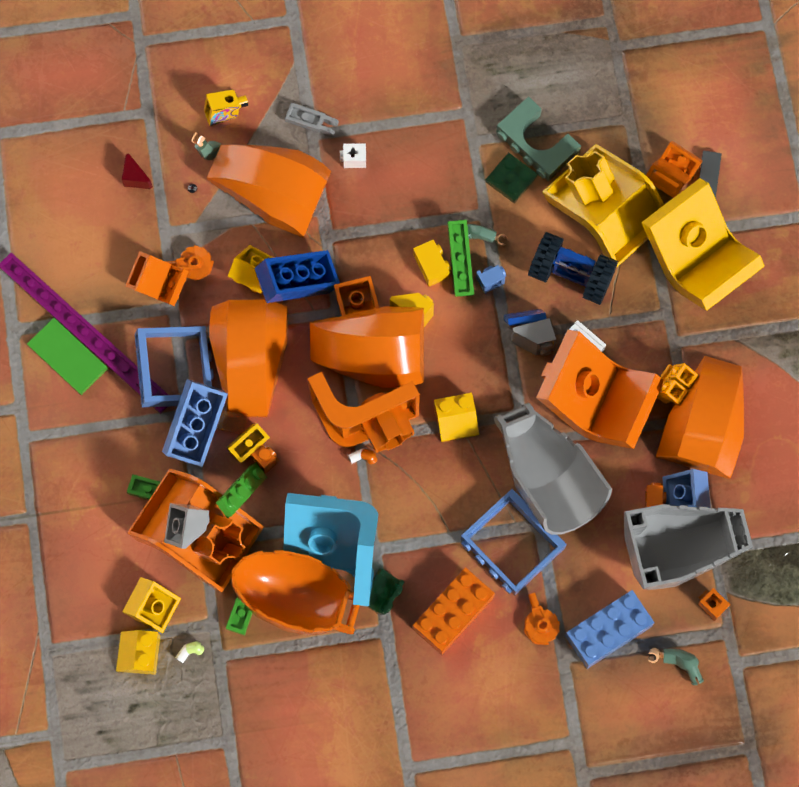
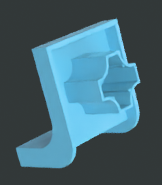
(336, 533)

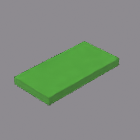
(67, 356)

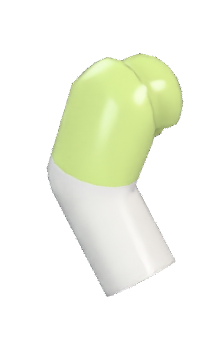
(189, 648)

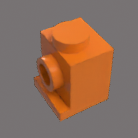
(265, 458)
(654, 495)
(720, 603)

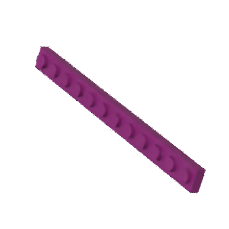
(76, 324)

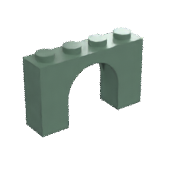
(546, 162)

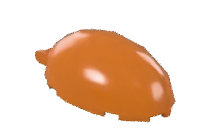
(294, 592)

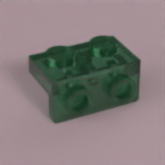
(384, 591)

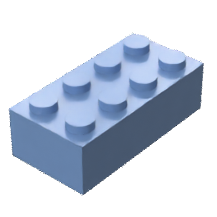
(194, 422)
(609, 629)

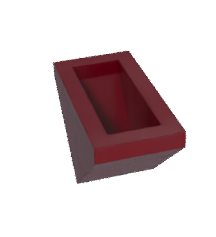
(133, 175)

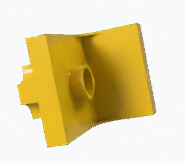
(607, 200)
(698, 248)

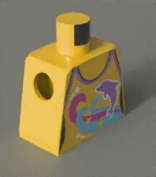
(223, 106)

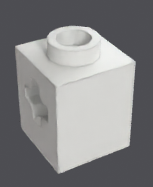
(359, 160)

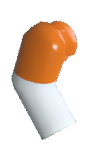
(365, 454)

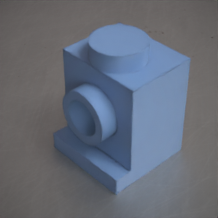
(491, 278)

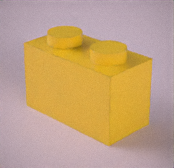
(431, 262)
(247, 442)

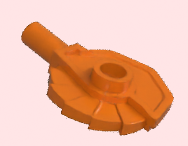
(196, 261)
(540, 625)

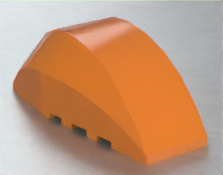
(272, 183)
(372, 345)
(248, 352)
(708, 422)

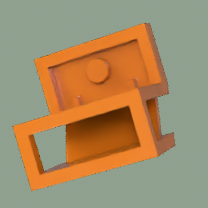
(674, 169)
(157, 278)

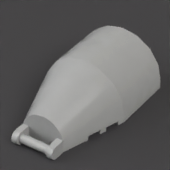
(552, 472)

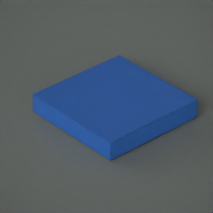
(524, 317)

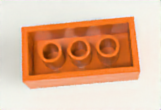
(453, 611)

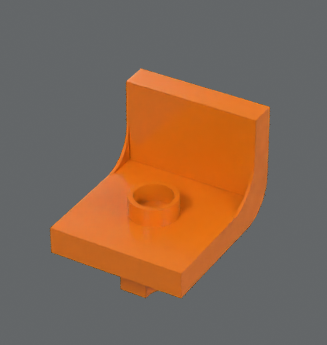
(596, 393)
(379, 419)
(217, 549)

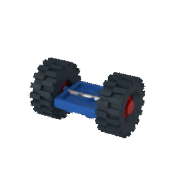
(573, 267)

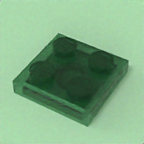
(511, 178)

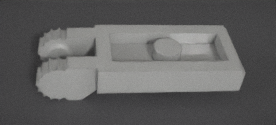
(310, 119)

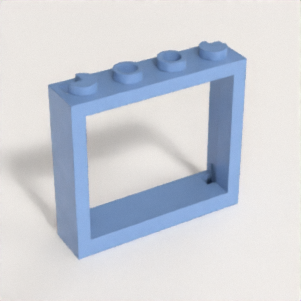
(141, 334)
(482, 559)

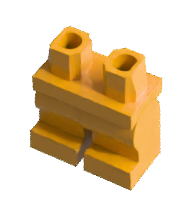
(676, 379)

